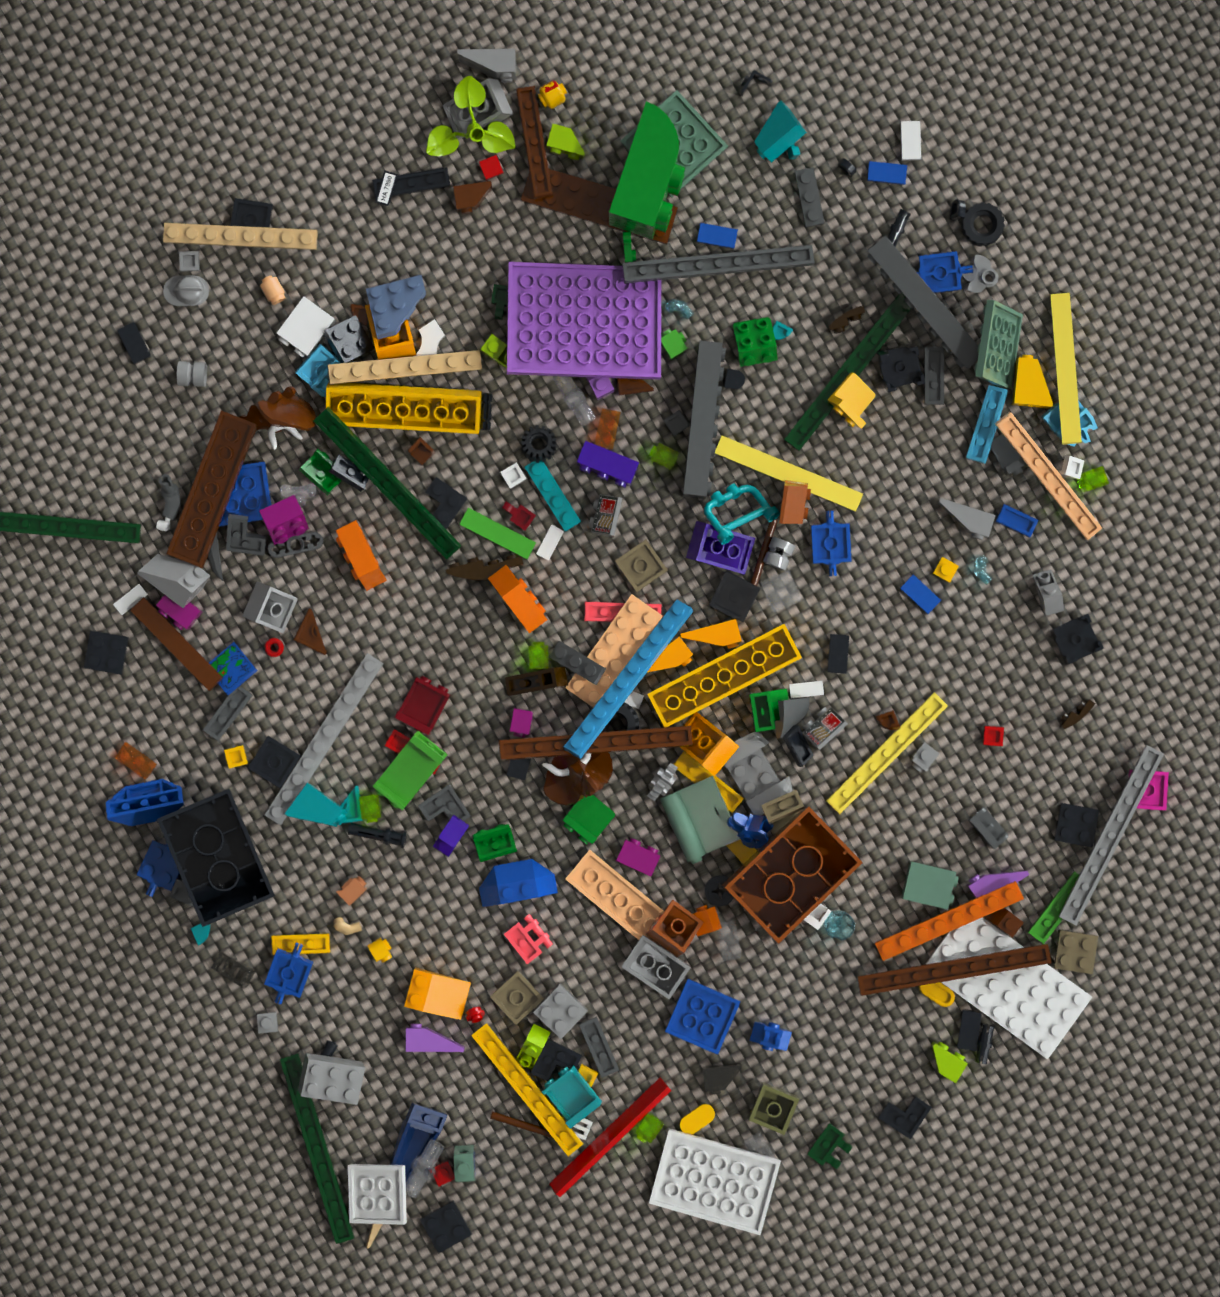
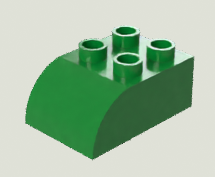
(648, 176)

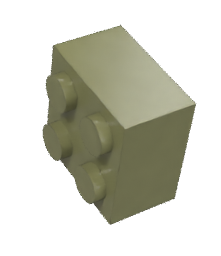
(773, 1108)

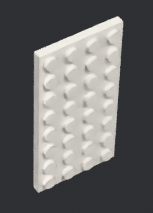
(1028, 1001)

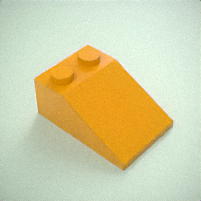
(393, 346)
(710, 745)
(437, 994)

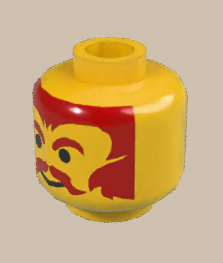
(552, 94)

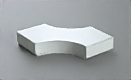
(431, 337)

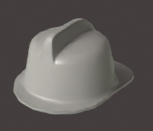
(186, 290)

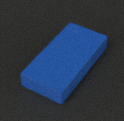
(887, 173)
(717, 236)
(1016, 520)
(920, 594)

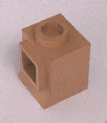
(352, 890)

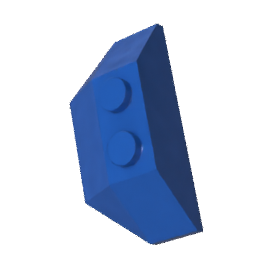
(144, 802)
(516, 883)

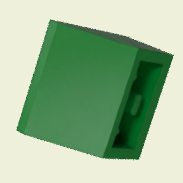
(766, 709)

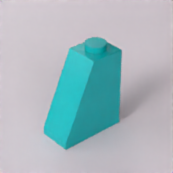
(778, 133)
(316, 807)

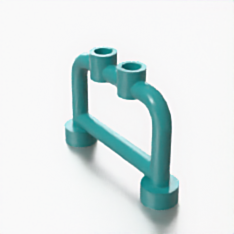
(733, 492)

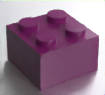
(284, 520)

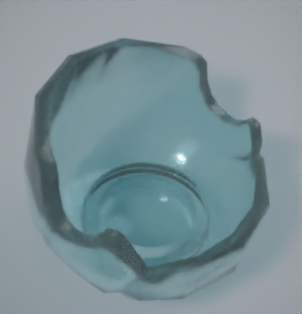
(839, 925)

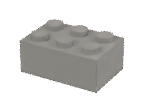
(331, 1078)

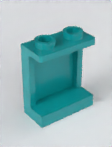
(572, 1095)

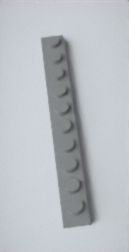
(324, 737)
(1111, 835)

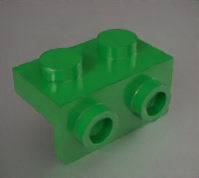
(317, 471)
(494, 842)

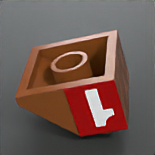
(793, 502)
(675, 928)

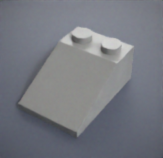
(493, 62)
(492, 109)
(175, 578)
(656, 967)

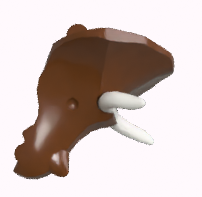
(282, 412)
(573, 778)

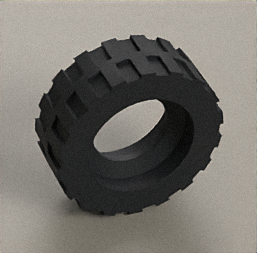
(997, 224)

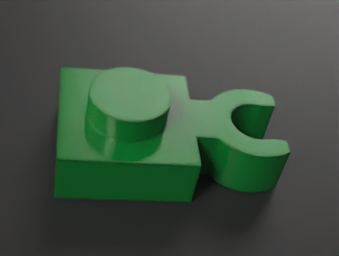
(629, 254)

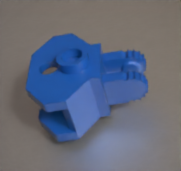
(751, 829)
(770, 1036)

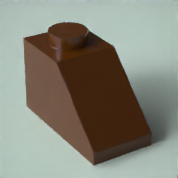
(470, 196)
(1005, 921)

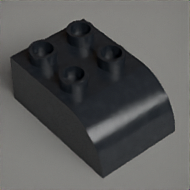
(215, 857)

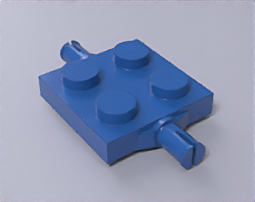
(942, 271)
(831, 543)
(158, 868)
(288, 973)

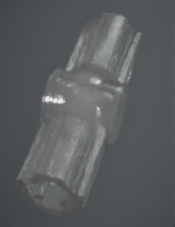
(575, 399)
(423, 1168)

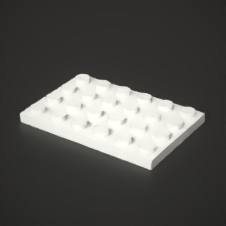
(714, 1181)

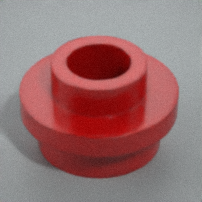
(269, 643)
(475, 1014)

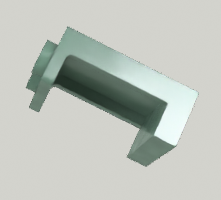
(929, 885)

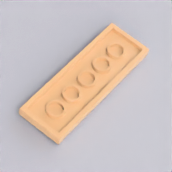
(616, 648)
(614, 895)

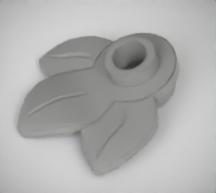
(977, 279)

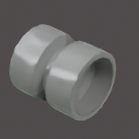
(192, 374)
(775, 559)

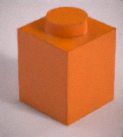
(710, 919)

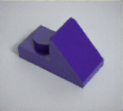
(451, 835)

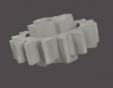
(662, 781)

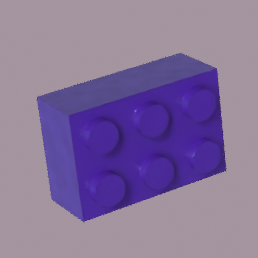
(607, 464)

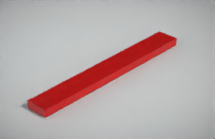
(610, 1137)

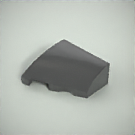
(790, 714)

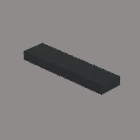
(417, 182)

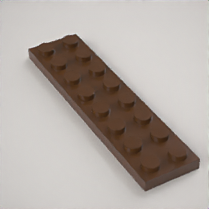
(584, 201)
(212, 489)

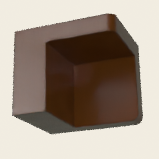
(421, 451)

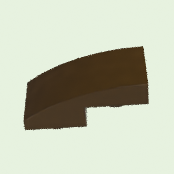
(841, 322)
(1072, 718)

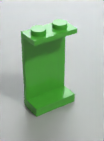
(409, 770)

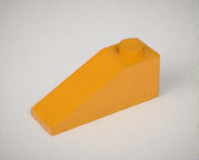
(719, 634)
(673, 656)

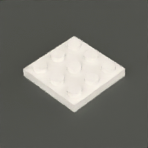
(377, 1194)

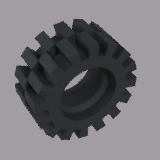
(542, 454)

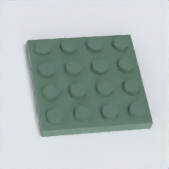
(697, 140)
(998, 344)

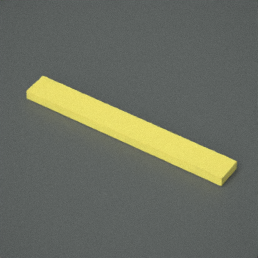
(1065, 368)
(784, 471)
(887, 753)

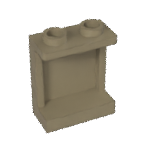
(782, 809)

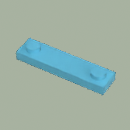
(985, 426)

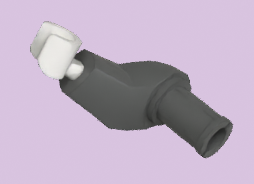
(173, 502)

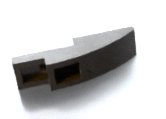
(477, 571)

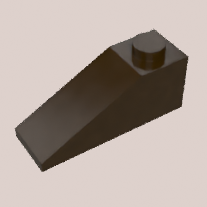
(536, 681)

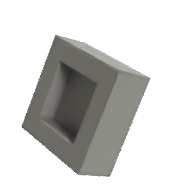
(189, 261)
(267, 1022)

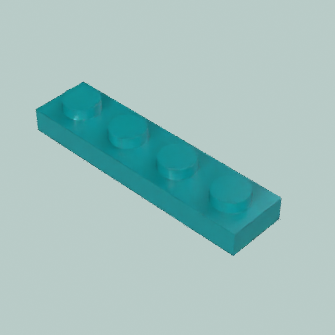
(553, 495)

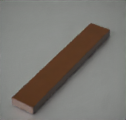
(534, 142)
(176, 644)

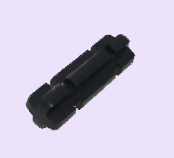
(486, 409)

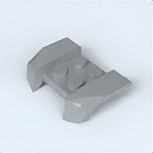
(755, 774)

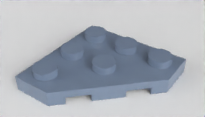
(394, 304)

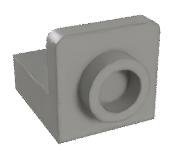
(924, 757)

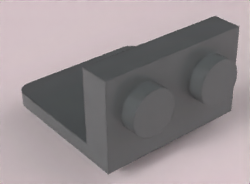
(1007, 456)

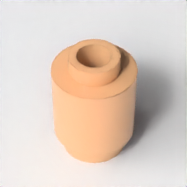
(272, 290)

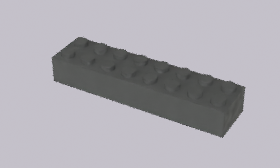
(925, 301)
(702, 419)

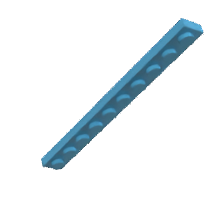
(628, 679)

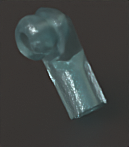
(678, 305)
(980, 569)

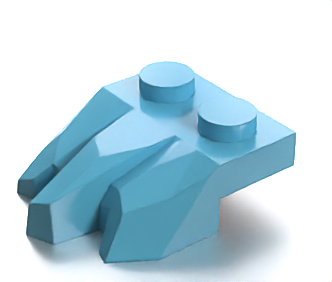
(315, 369)
(1052, 419)

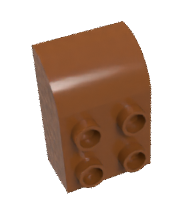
(792, 874)

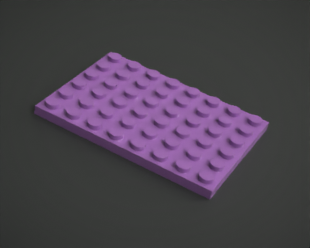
(582, 322)

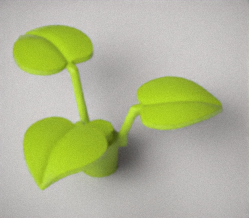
(494, 139)

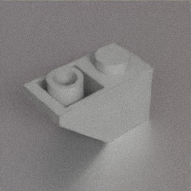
(1048, 592)

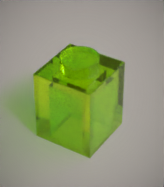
(663, 456)
(1093, 479)
(539, 656)
(370, 808)
(649, 1128)

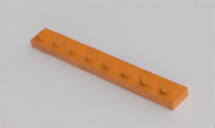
(949, 920)

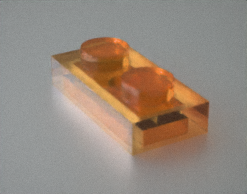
(607, 428)
(136, 760)

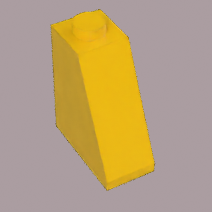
(1030, 385)

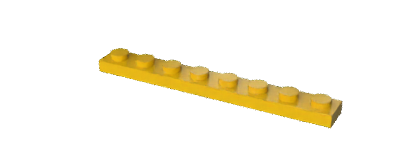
(527, 1089)

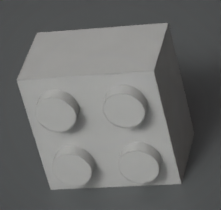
(560, 1011)

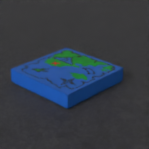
(233, 667)

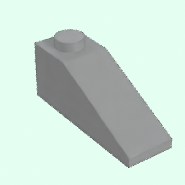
(972, 520)

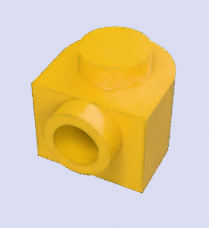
(380, 950)

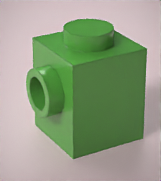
(673, 343)

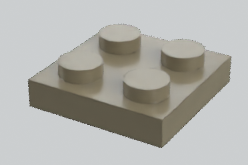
(641, 565)
(1075, 952)
(517, 997)

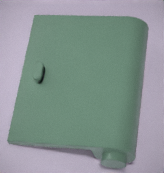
(696, 819)

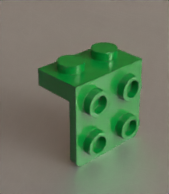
(755, 341)
(588, 818)

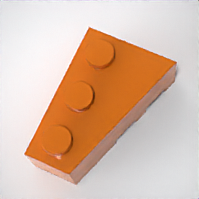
(360, 555)
(518, 598)

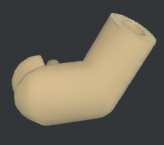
(345, 928)

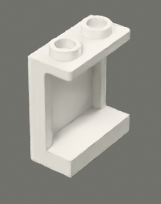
(305, 327)

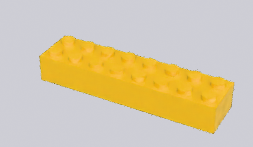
(406, 407)
(724, 676)

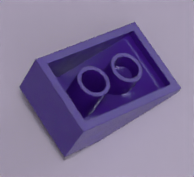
(730, 556)

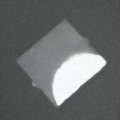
(781, 591)

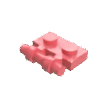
(523, 943)

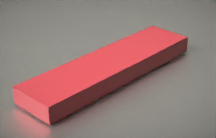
(607, 611)

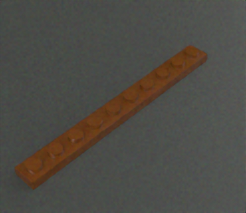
(605, 742)
(954, 969)

